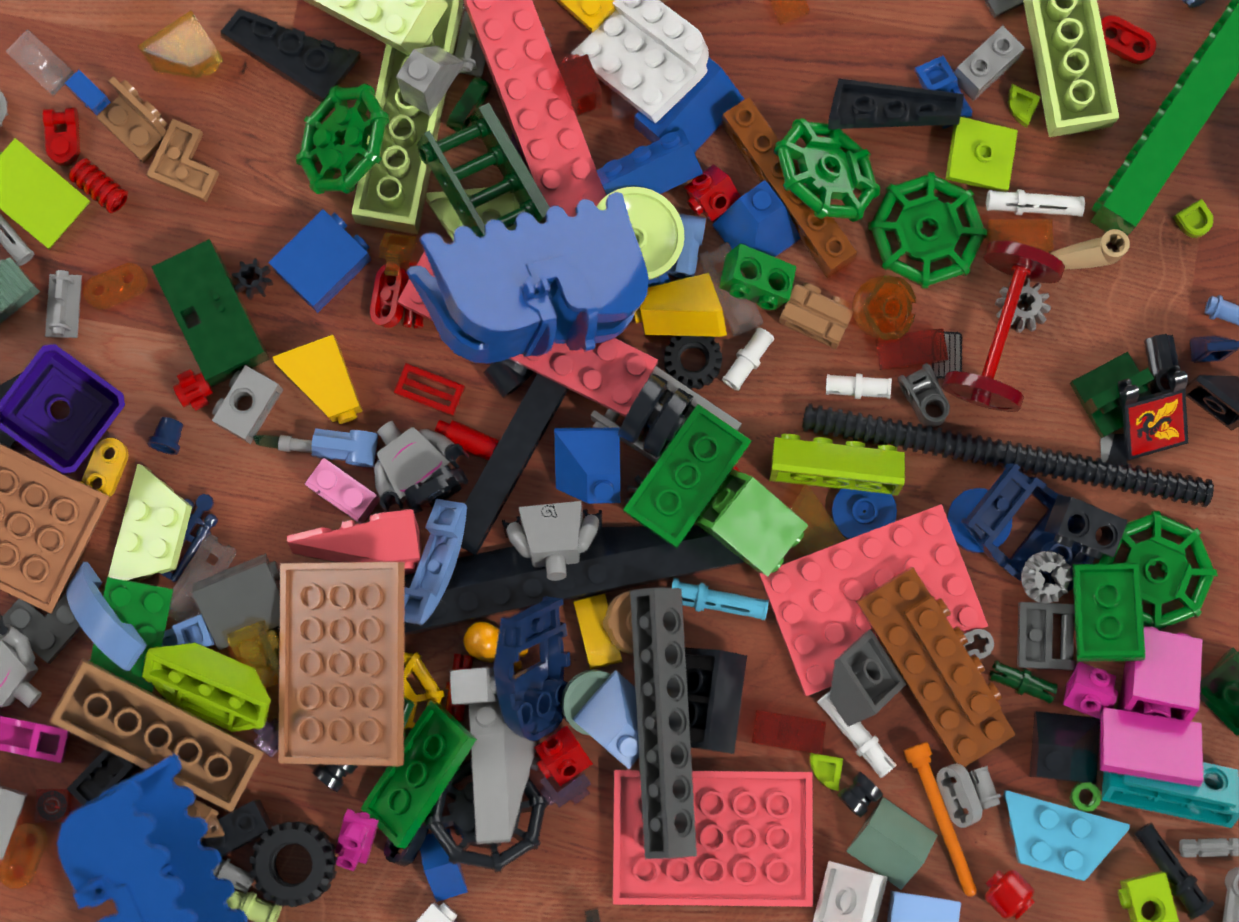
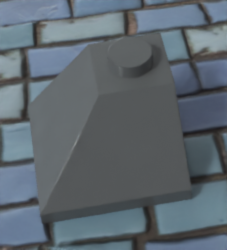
(864, 680)

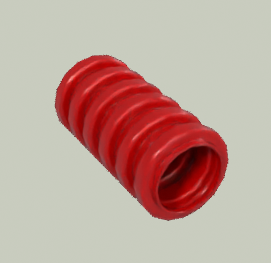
(98, 185)

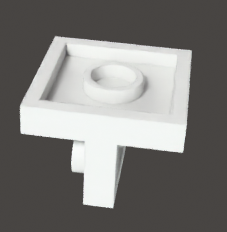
(849, 895)

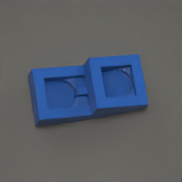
(940, 77)

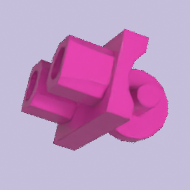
(355, 839)

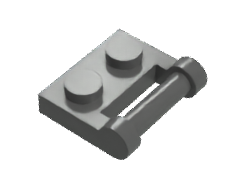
(1036, 636)

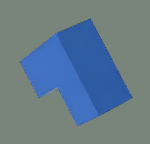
(87, 92)

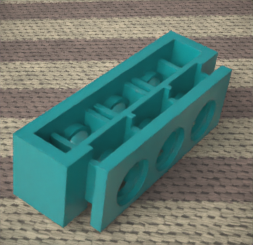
(1210, 803)

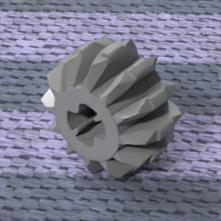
(1034, 312)

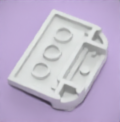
(647, 55)

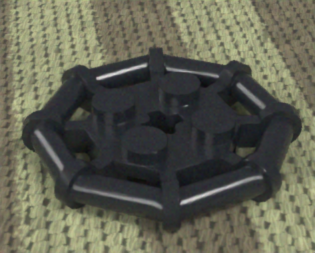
(464, 821)

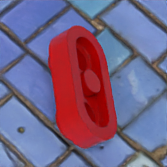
(1126, 37)
(386, 298)

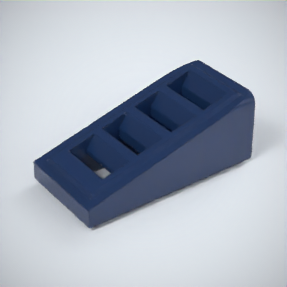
(1212, 348)

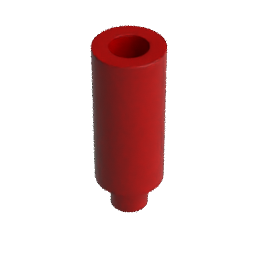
(469, 438)

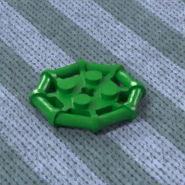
(352, 125)
(849, 170)
(919, 245)
(1173, 563)

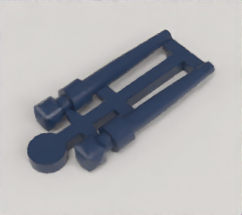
(204, 503)

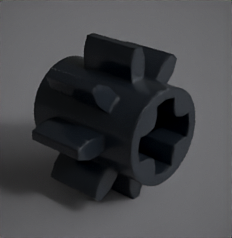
(257, 286)

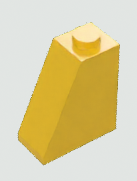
(682, 309)
(323, 377)

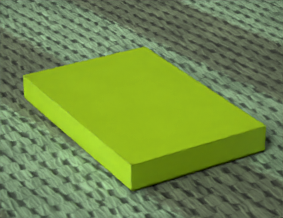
(37, 195)

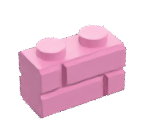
(342, 491)

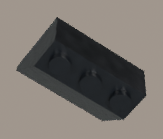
(714, 697)

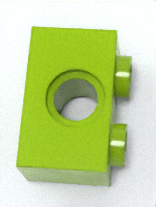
(1145, 888)

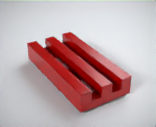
(403, 380)

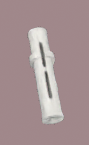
(1035, 203)
(861, 739)

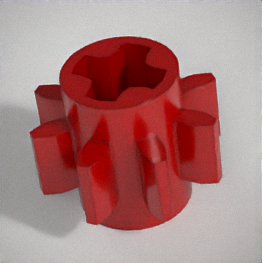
(192, 389)

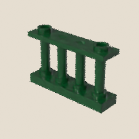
(501, 154)

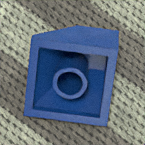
(758, 222)
(588, 463)

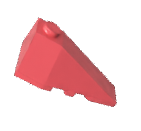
(384, 539)

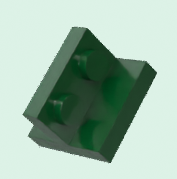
(1100, 392)
(1221, 690)

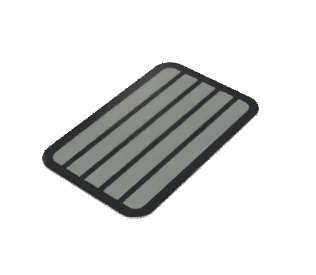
(954, 350)

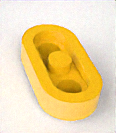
(107, 469)

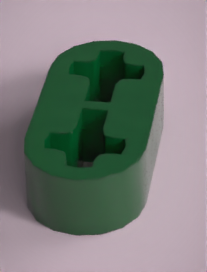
(468, 104)

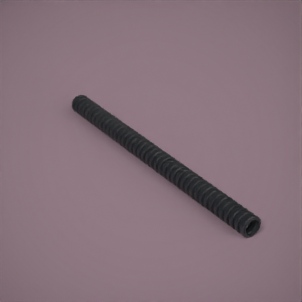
(1001, 453)

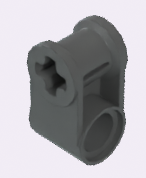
(922, 390)

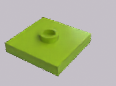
(981, 154)

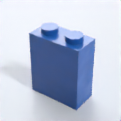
(321, 259)

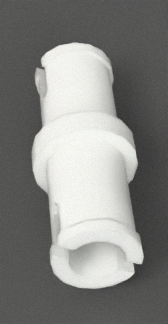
(748, 359)
(858, 386)

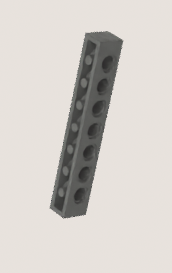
(663, 723)

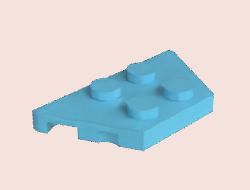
(1060, 836)

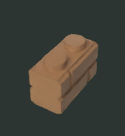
(816, 315)

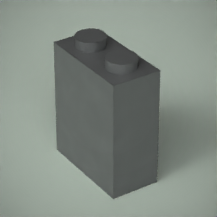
(239, 598)

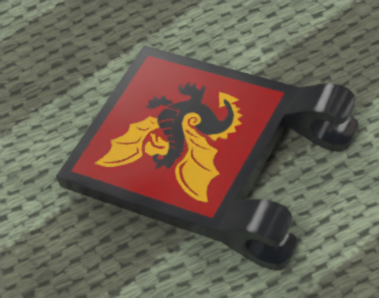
(1156, 419)

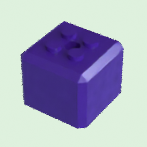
(56, 377)

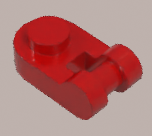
(62, 147)

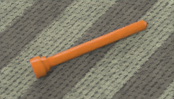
(920, 758)

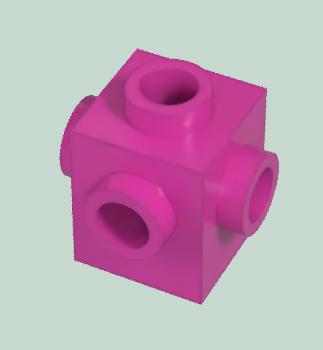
(1090, 690)

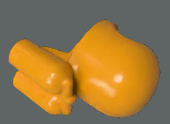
(481, 643)

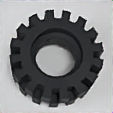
(698, 378)

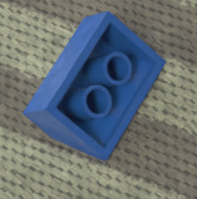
(698, 111)

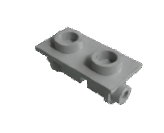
(469, 49)
(63, 305)

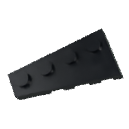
(290, 53)
(884, 105)

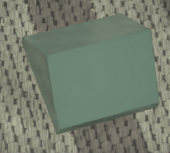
(892, 843)

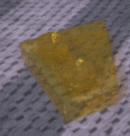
(821, 528)

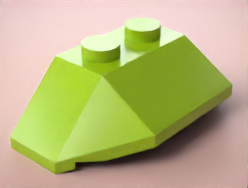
(208, 685)

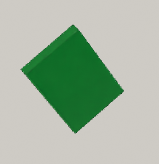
(1108, 612)

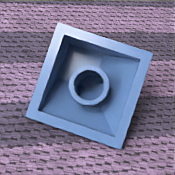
(612, 718)

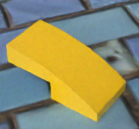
(597, 643)

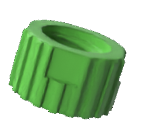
(1074, 797)

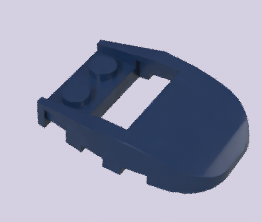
(1001, 505)
(533, 696)

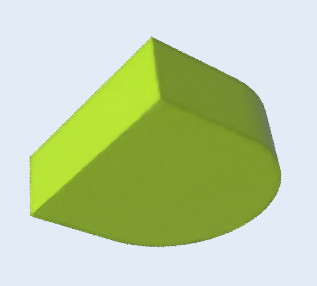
(1195, 219)

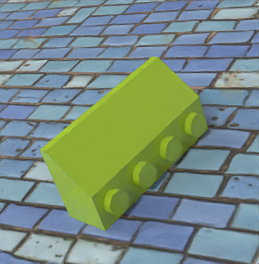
(837, 465)

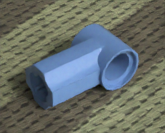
(693, 237)
(354, 448)

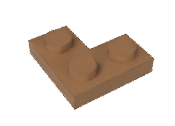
(174, 163)

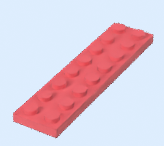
(535, 101)
(607, 375)

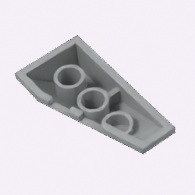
(499, 772)

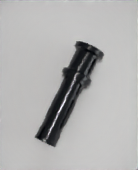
(1181, 882)

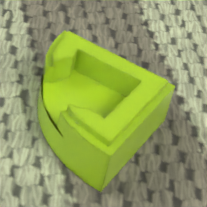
(1022, 104)
(827, 770)

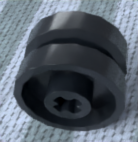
(659, 418)

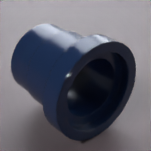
(166, 436)

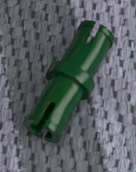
(1023, 682)

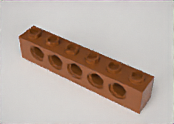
(756, 144)

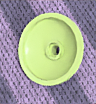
(655, 227)

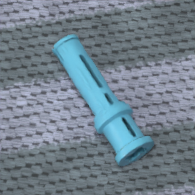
(701, 597)

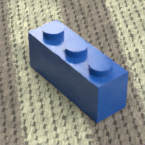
(653, 166)

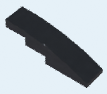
(101, 775)

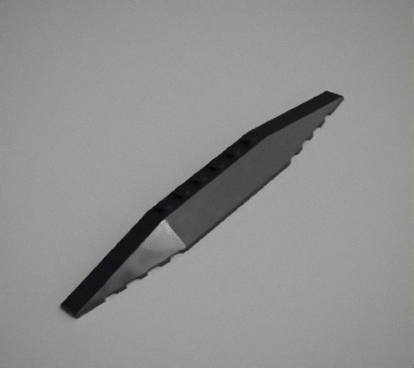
(615, 560)

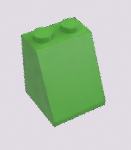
(752, 522)

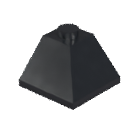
(1217, 396)
(1065, 747)

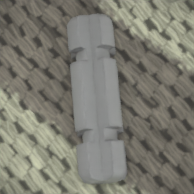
(1209, 847)

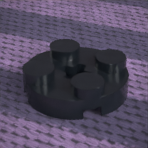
(442, 486)

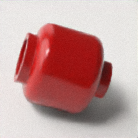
(1009, 894)

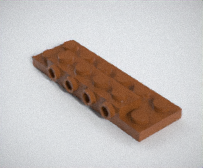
(937, 667)

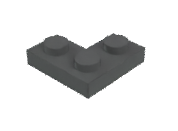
(46, 633)

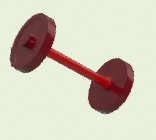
(1021, 263)

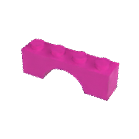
(33, 739)

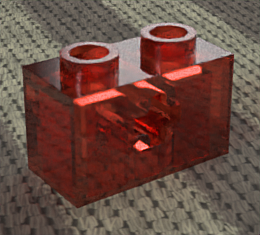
(580, 84)

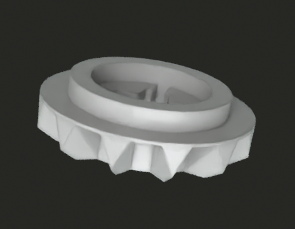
(1033, 580)

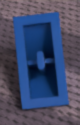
(443, 877)

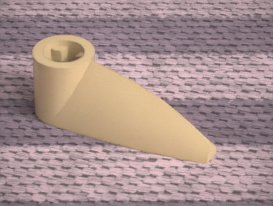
(1094, 251)

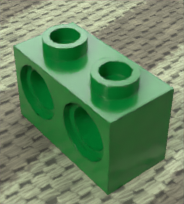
(759, 271)

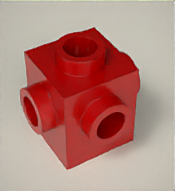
(711, 193)
(562, 756)

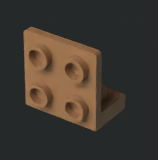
(133, 121)

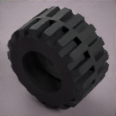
(265, 870)

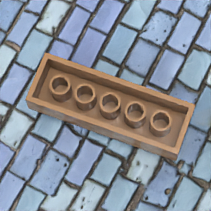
(150, 729)

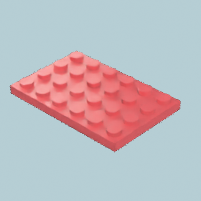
(819, 591)
(749, 843)

